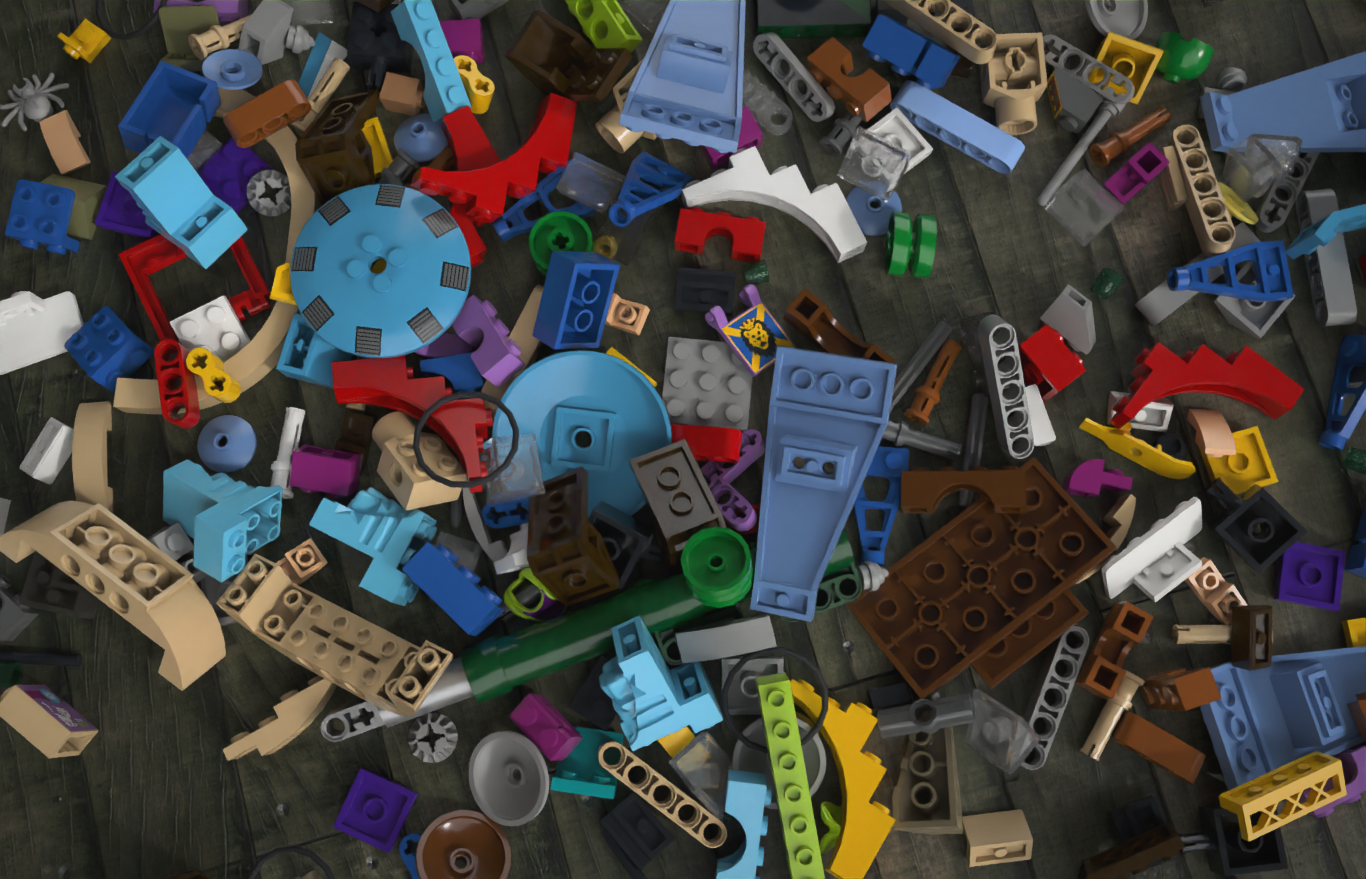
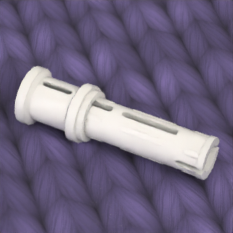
(289, 442)

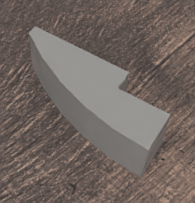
(726, 638)

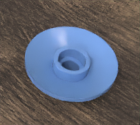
(232, 69)
(420, 137)
(870, 220)
(237, 451)

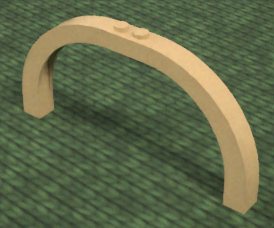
(265, 348)

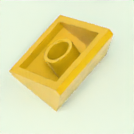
(1130, 59)

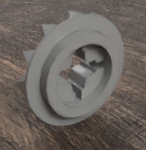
(257, 187)
(444, 746)

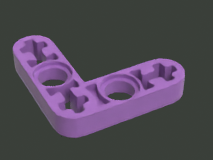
(721, 485)

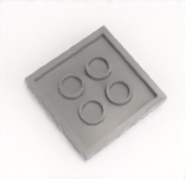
(706, 384)

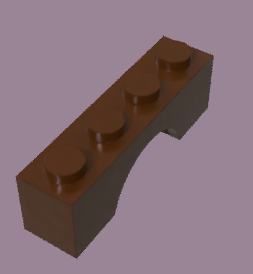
(818, 325)
(925, 489)

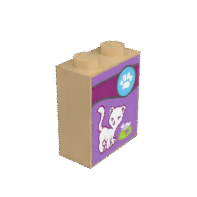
(46, 720)

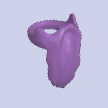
(445, 346)

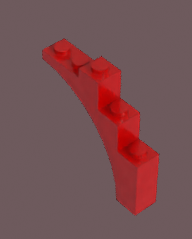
(470, 152)
(486, 188)
(1238, 376)
(392, 385)

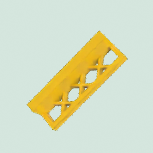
(1285, 783)

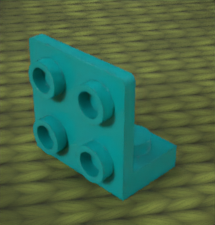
(581, 769)

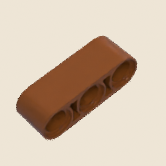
(267, 113)
(1159, 747)

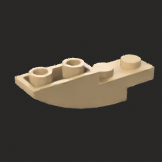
(294, 716)

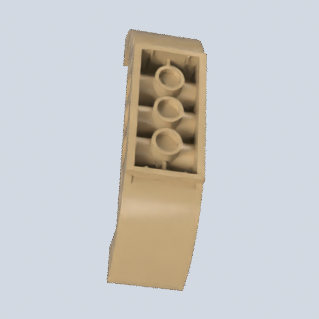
(130, 579)
(333, 640)

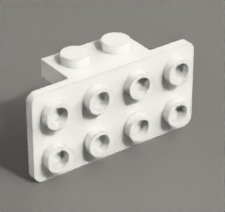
(35, 328)
(1158, 558)

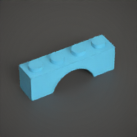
(421, 28)
(745, 801)

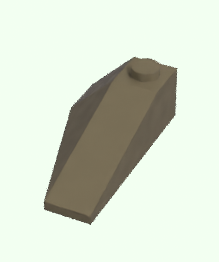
(928, 785)

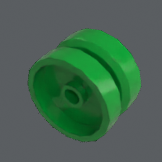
(556, 232)
(910, 244)
(717, 566)

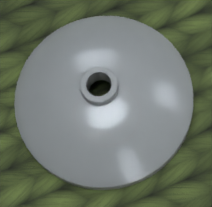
(1118, 16)
(755, 761)
(497, 782)

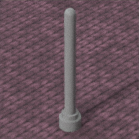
(1107, 110)

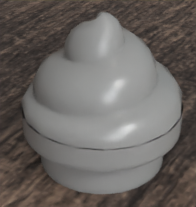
(298, 39)
(1232, 79)
(871, 575)

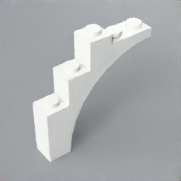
(748, 180)

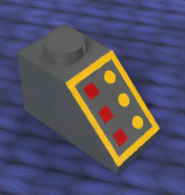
(1071, 100)

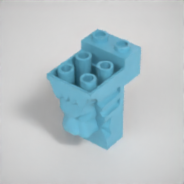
(180, 203)
(221, 516)
(383, 532)
(650, 695)

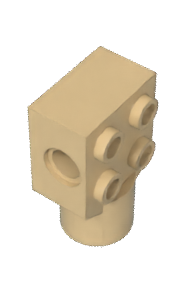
(1014, 81)
(608, 126)
(400, 467)

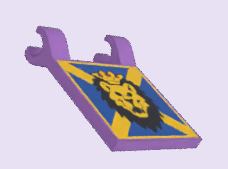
(753, 333)

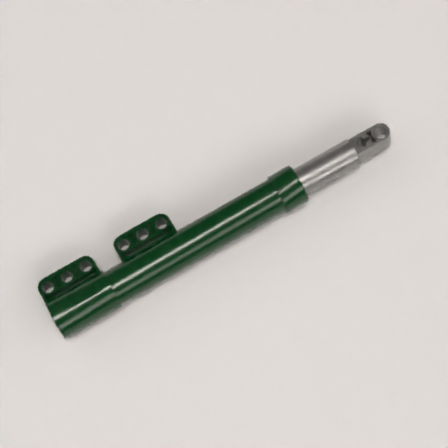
(501, 663)

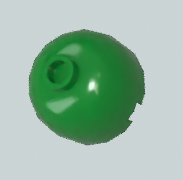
(1182, 58)

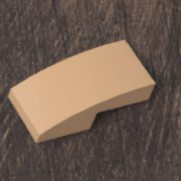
(63, 142)
(626, 315)
(1212, 432)
(302, 562)
(1214, 591)

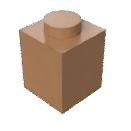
(402, 94)

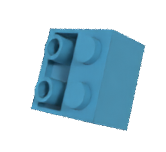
(308, 355)

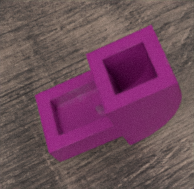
(1136, 173)
(1089, 478)

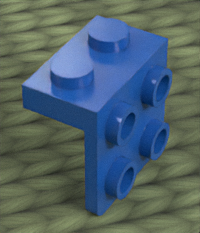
(42, 217)
(108, 348)

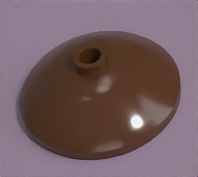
(463, 837)

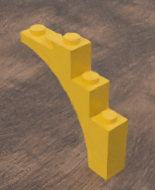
(862, 823)

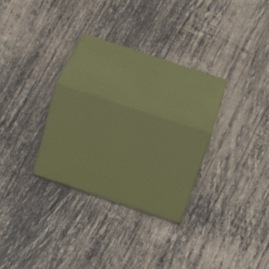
(86, 204)

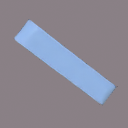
(958, 127)

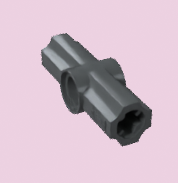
(946, 713)

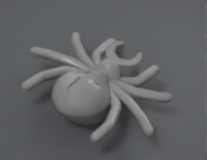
(32, 101)

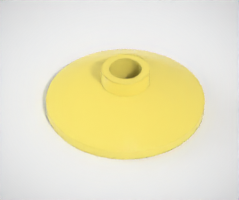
(1236, 206)

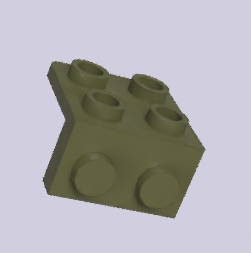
(177, 25)

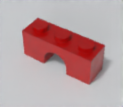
(698, 226)

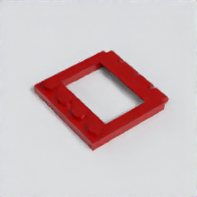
(160, 252)

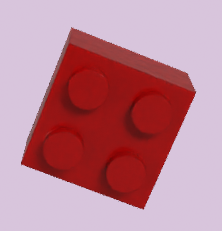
(1048, 362)

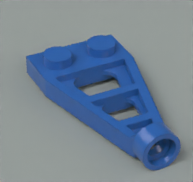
(650, 170)
(543, 189)
(1269, 266)
(1340, 427)
(886, 464)

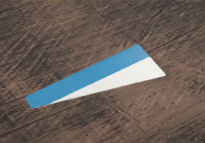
(319, 62)

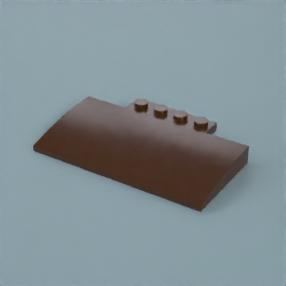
(985, 589)

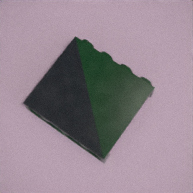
(814, 18)

